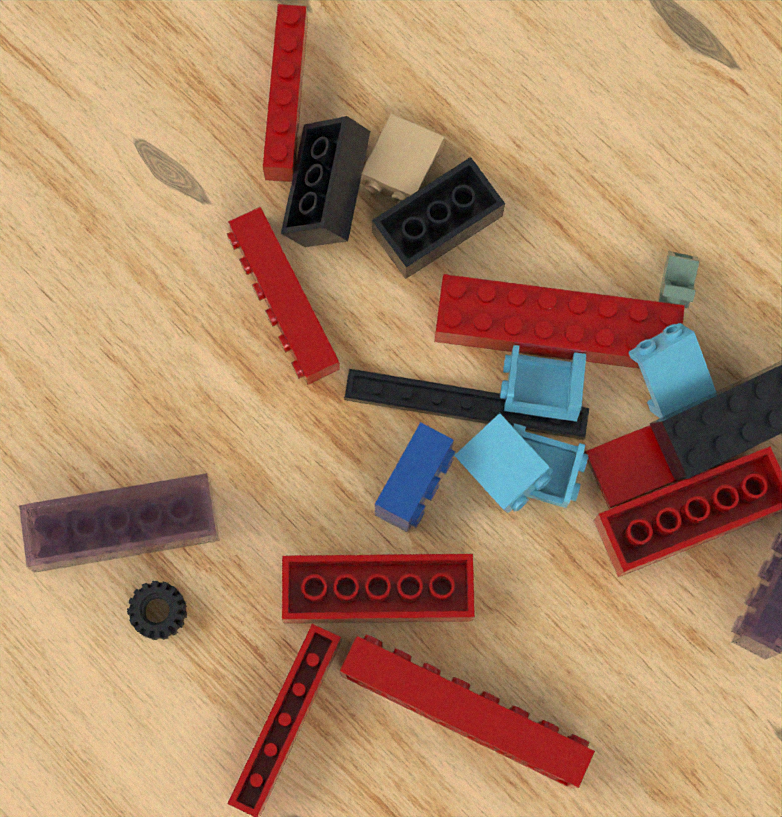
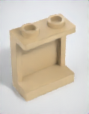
(401, 159)

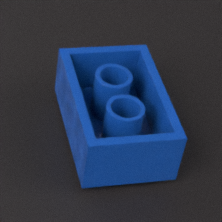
(415, 478)

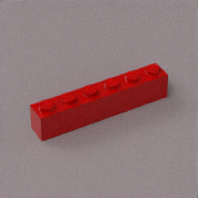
(285, 93)
(284, 296)
(285, 721)

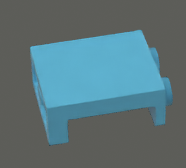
(673, 369)
(543, 385)
(564, 461)
(504, 464)

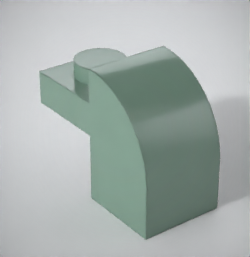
(679, 279)

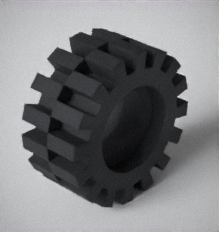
(138, 606)

